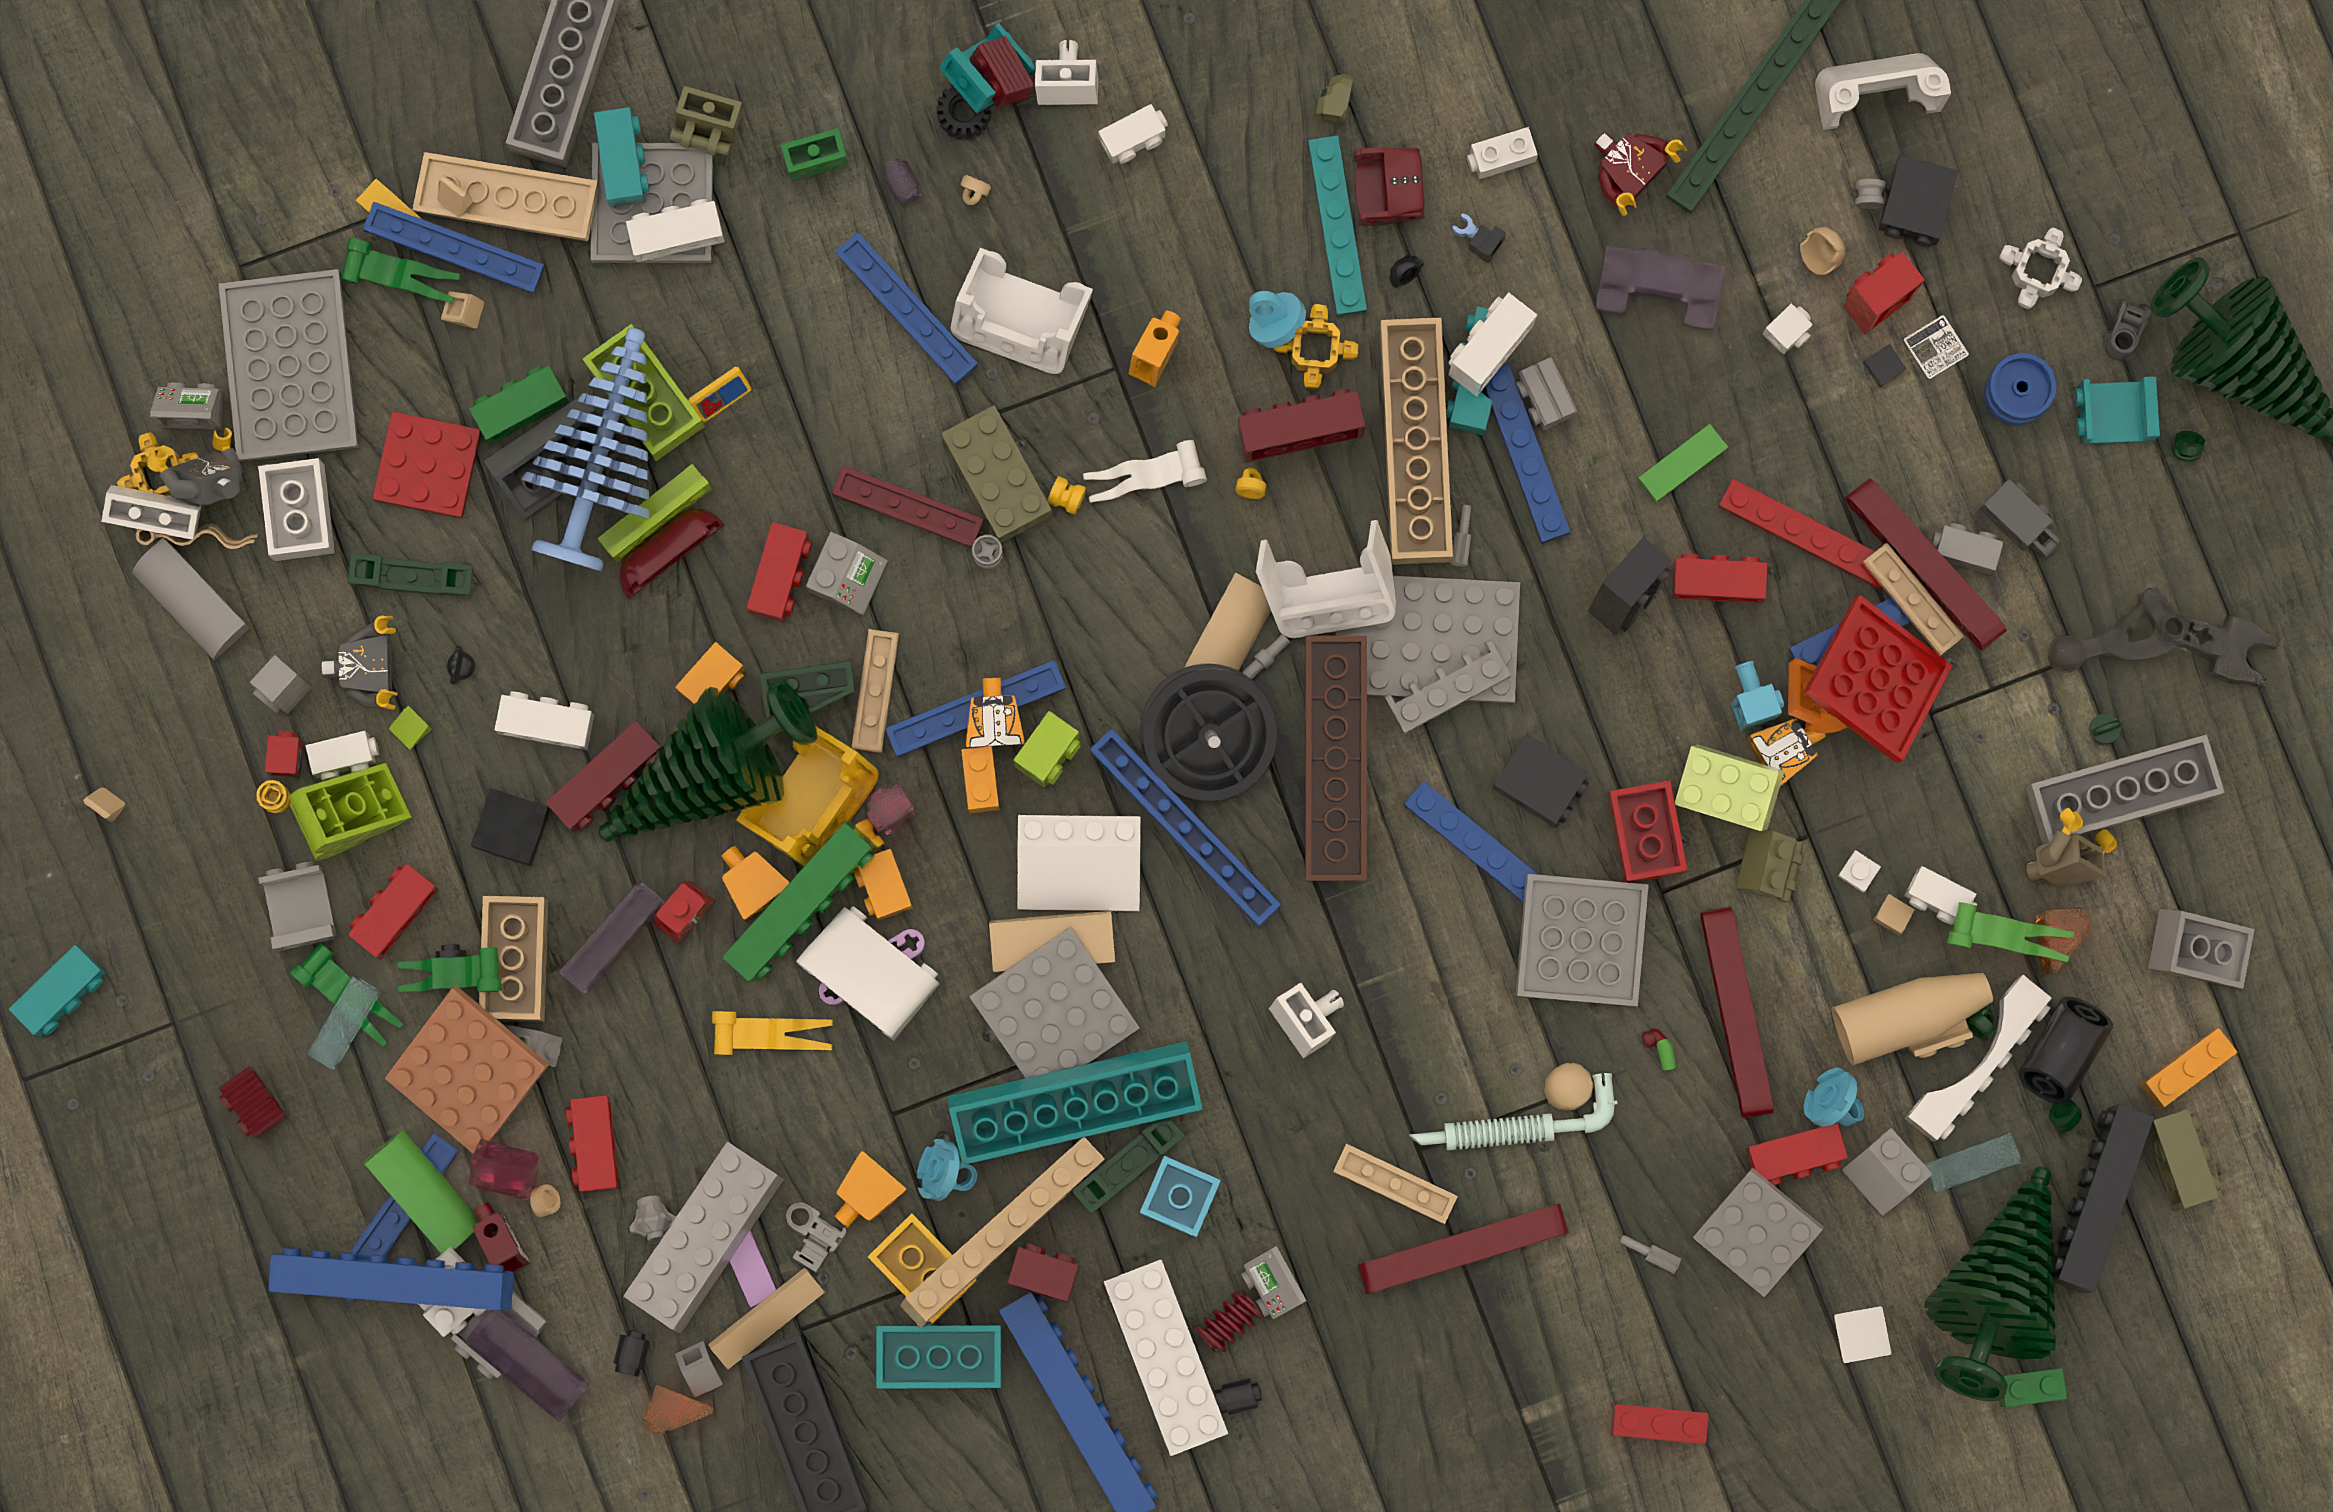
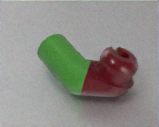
(1663, 1045)

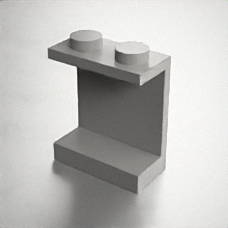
(298, 906)
(520, 1312)

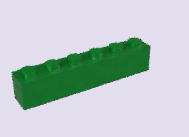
(800, 901)

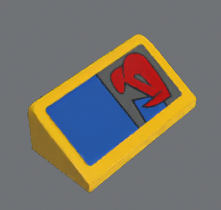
(720, 394)

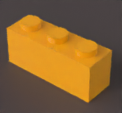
(2188, 1068)

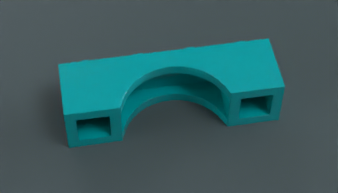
(1468, 411)

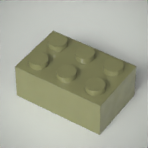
(2182, 1160)

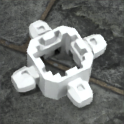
(2033, 288)

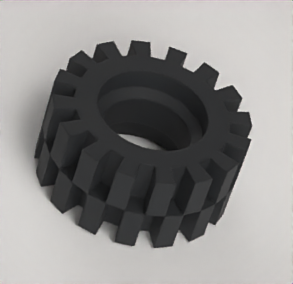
(954, 126)

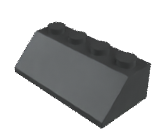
(517, 458)

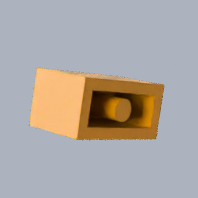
(715, 670)
(980, 779)
(883, 886)

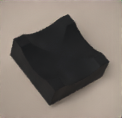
(510, 827)

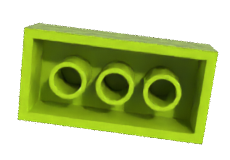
(668, 412)

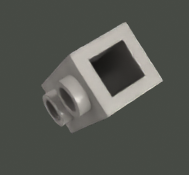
(1968, 549)

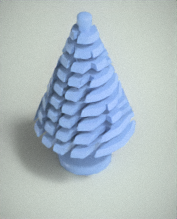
(597, 459)

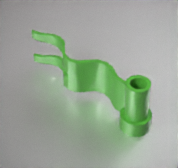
(2002, 933)

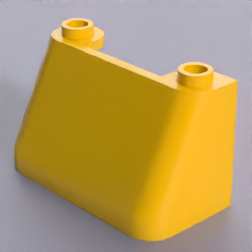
(820, 794)

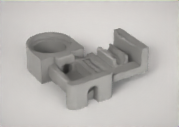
(821, 1237)

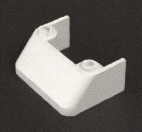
(1332, 599)

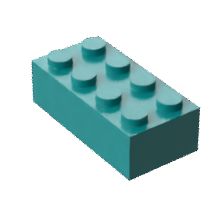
(938, 1357)

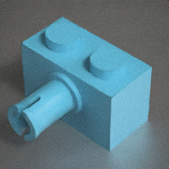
(1757, 702)

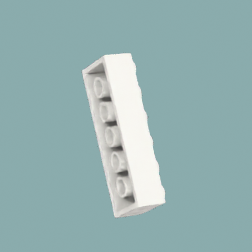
(1165, 1357)

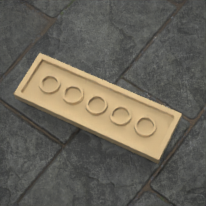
(510, 196)

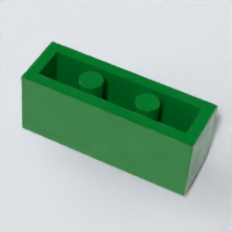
(518, 404)

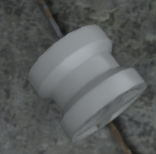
(1870, 193)

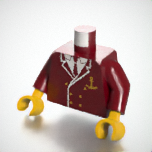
(1632, 165)

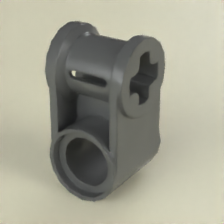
(2128, 325)

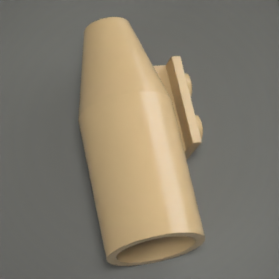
(1911, 1015)

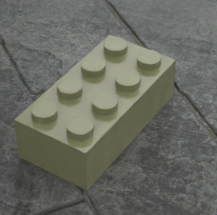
(996, 474)

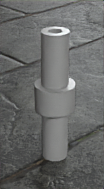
(1265, 658)

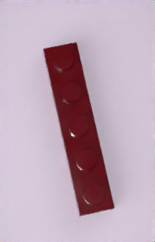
(907, 506)

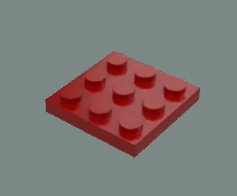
(427, 465)

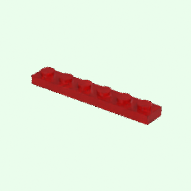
(1798, 530)

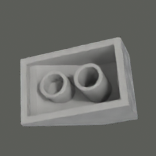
(2201, 948)

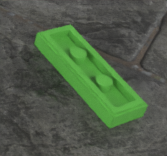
(1682, 463)

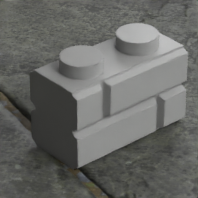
(1546, 394)

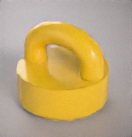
(1251, 487)

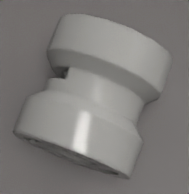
(984, 547)

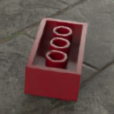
(1301, 425)

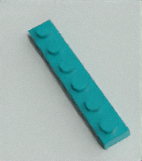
(1337, 226)

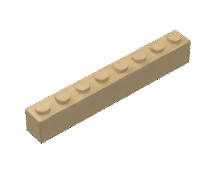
(1002, 1232)

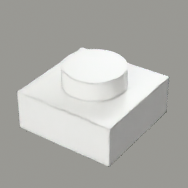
(1859, 871)

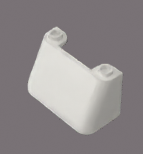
(1841, 85)
(1018, 315)
(869, 972)

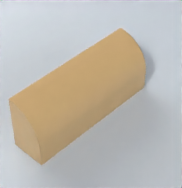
(1233, 625)
(1019, 937)

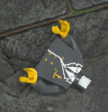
(204, 478)
(365, 665)

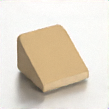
(453, 197)
(464, 310)
(105, 804)
(1894, 914)

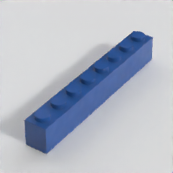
(1185, 828)
(391, 1281)
(1076, 1405)

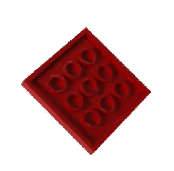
(1878, 679)

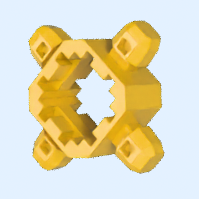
(1347, 350)
(149, 443)

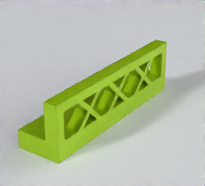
(662, 506)

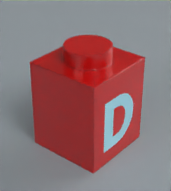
(284, 755)

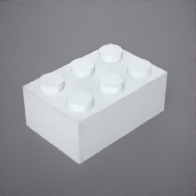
(1491, 343)
(296, 509)

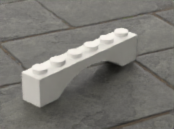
(2017, 1010)

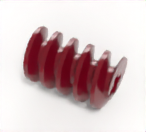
(1229, 1321)

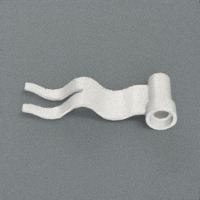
(1153, 473)

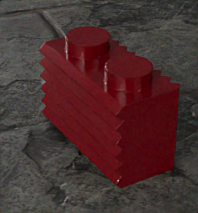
(1002, 71)
(252, 1103)

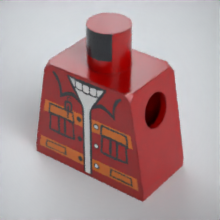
(682, 911)

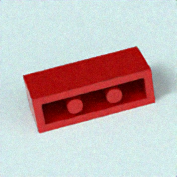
(779, 572)
(1719, 579)
(392, 911)
(593, 1144)
(1798, 1154)
(1659, 1424)

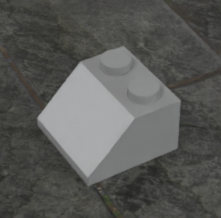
(1886, 1171)

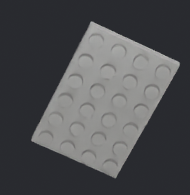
(288, 365)
(1434, 627)

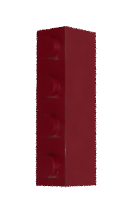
(603, 777)

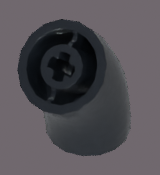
(2065, 1050)

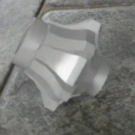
(651, 1219)

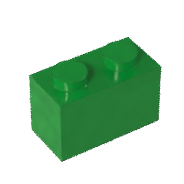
(814, 154)
(2034, 1387)

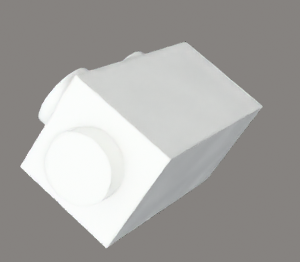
(1132, 134)
(1502, 153)
(342, 754)
(1937, 894)

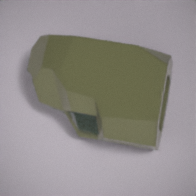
(1335, 99)

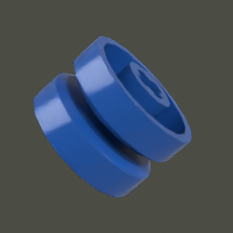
(2037, 387)

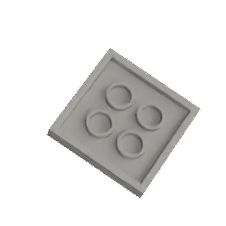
(1758, 1232)

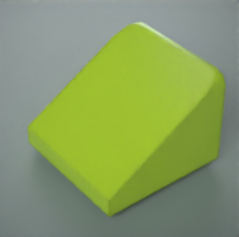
(409, 727)

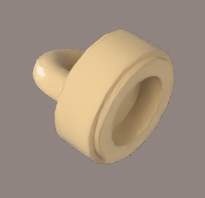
(973, 184)
(544, 1200)

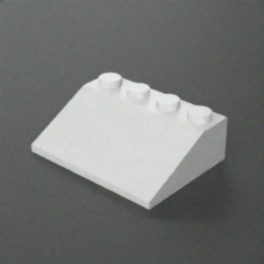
(1078, 863)

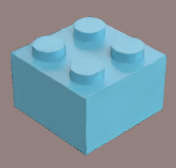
(1180, 1196)

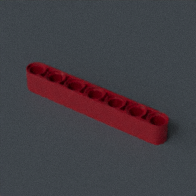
(1926, 564)
(1736, 1012)
(1463, 1248)

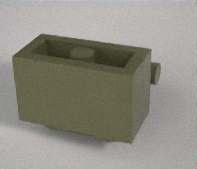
(709, 116)
(1770, 865)

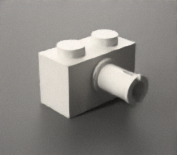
(1066, 79)
(1305, 1019)

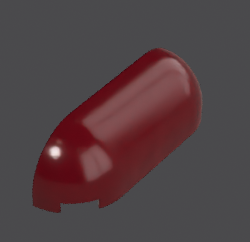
(666, 548)

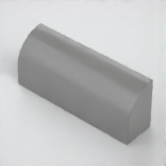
(189, 599)

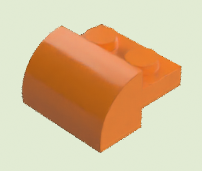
(1803, 707)

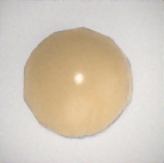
(1822, 250)
(1568, 1087)

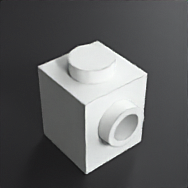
(1789, 329)

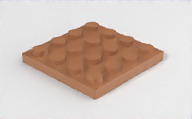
(466, 1070)

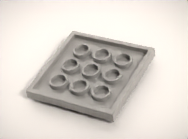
(674, 178)
(1581, 940)
(1054, 1008)

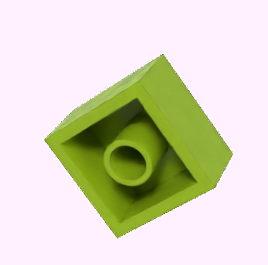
(1047, 750)

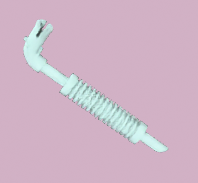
(1524, 1128)

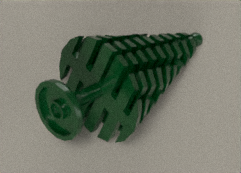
(2245, 349)
(712, 764)
(2000, 1294)

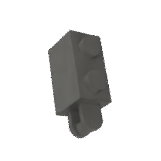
(2021, 518)

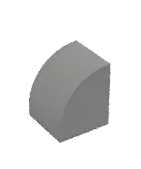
(698, 1369)

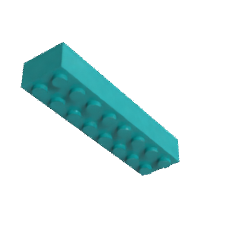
(1074, 1103)

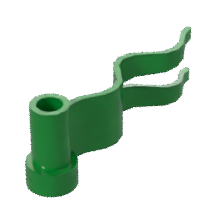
(391, 271)
(458, 971)
(331, 981)

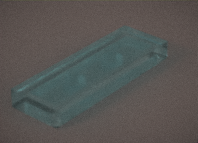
(344, 1022)
(1973, 1163)

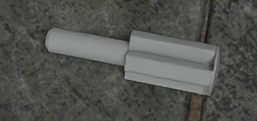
(1462, 540)
(1654, 1254)

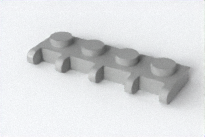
(1449, 689)

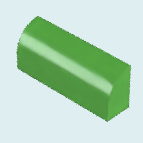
(422, 1192)

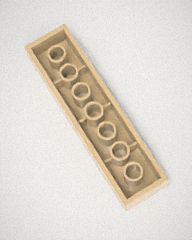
(1416, 441)

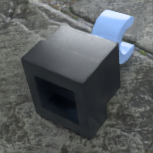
(1483, 242)

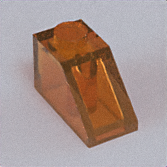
(673, 1410)

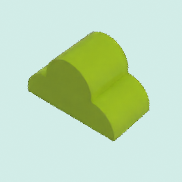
(348, 810)

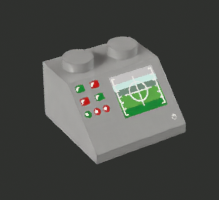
(188, 407)
(846, 574)
(1273, 1283)

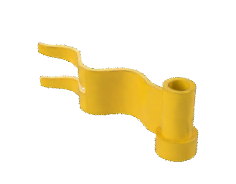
(763, 1033)

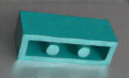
(621, 156)
(58, 992)

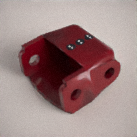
(1388, 185)

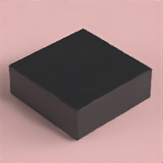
(1884, 365)

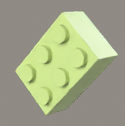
(1729, 787)

